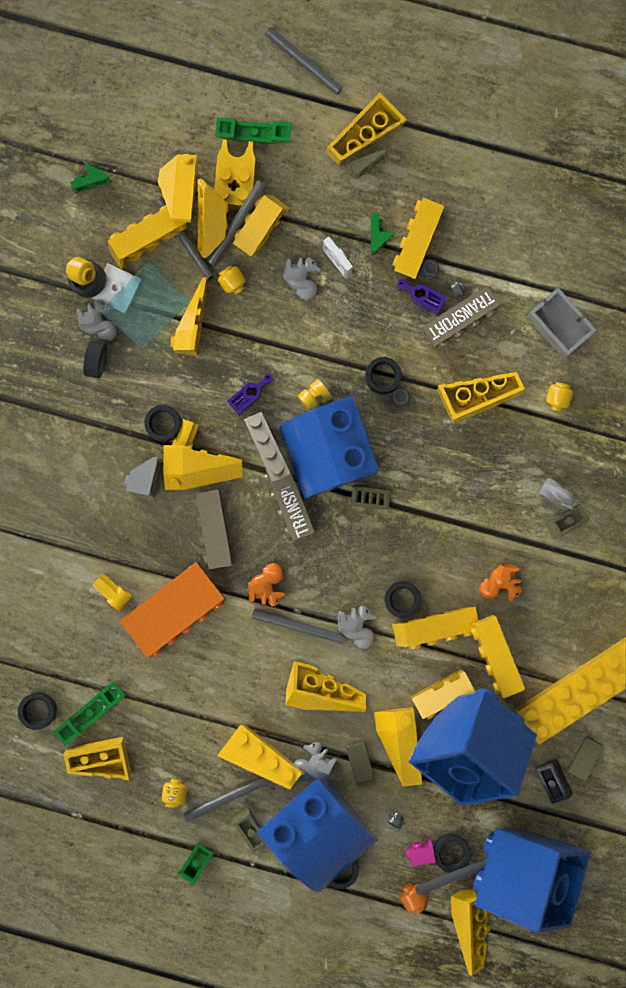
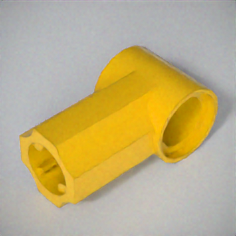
(186, 434)
(116, 595)

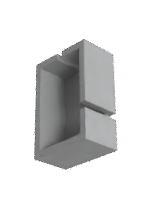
(557, 323)

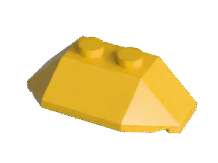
(211, 219)

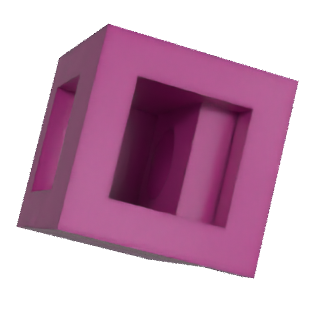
(420, 853)

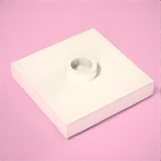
(338, 257)
(115, 281)

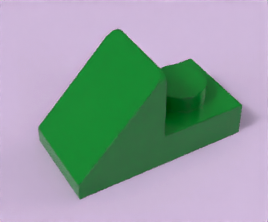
(94, 179)
(378, 239)
(195, 864)

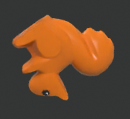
(501, 578)
(262, 584)

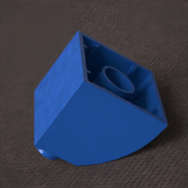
(328, 448)
(475, 749)
(317, 835)
(531, 879)

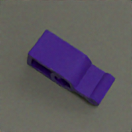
(431, 301)
(247, 401)

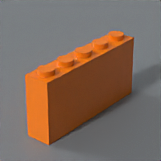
(173, 610)

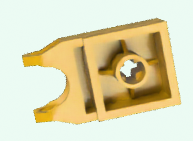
(235, 172)

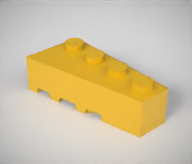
(370, 125)
(419, 237)
(478, 395)
(435, 627)
(258, 756)

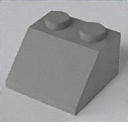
(144, 477)

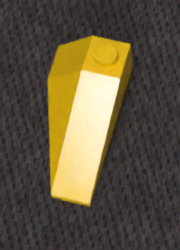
(178, 186)
(189, 330)
(315, 691)
(399, 737)
(471, 928)

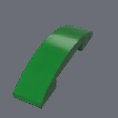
(253, 132)
(89, 713)

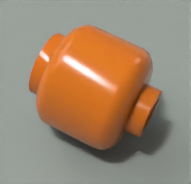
(411, 900)

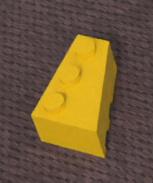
(259, 224)
(442, 693)
(99, 758)

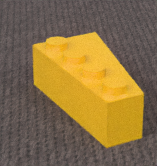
(143, 236)
(497, 657)

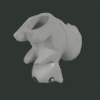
(297, 276)
(94, 324)
(556, 493)
(352, 626)
(318, 765)

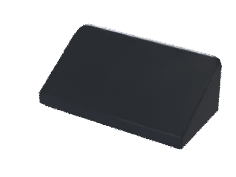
(554, 781)

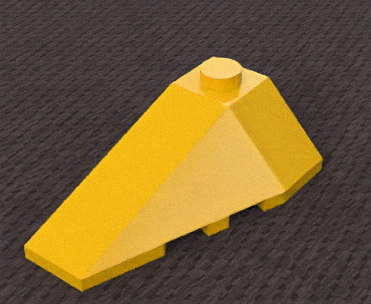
(192, 469)

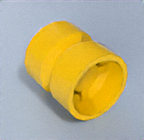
(315, 396)

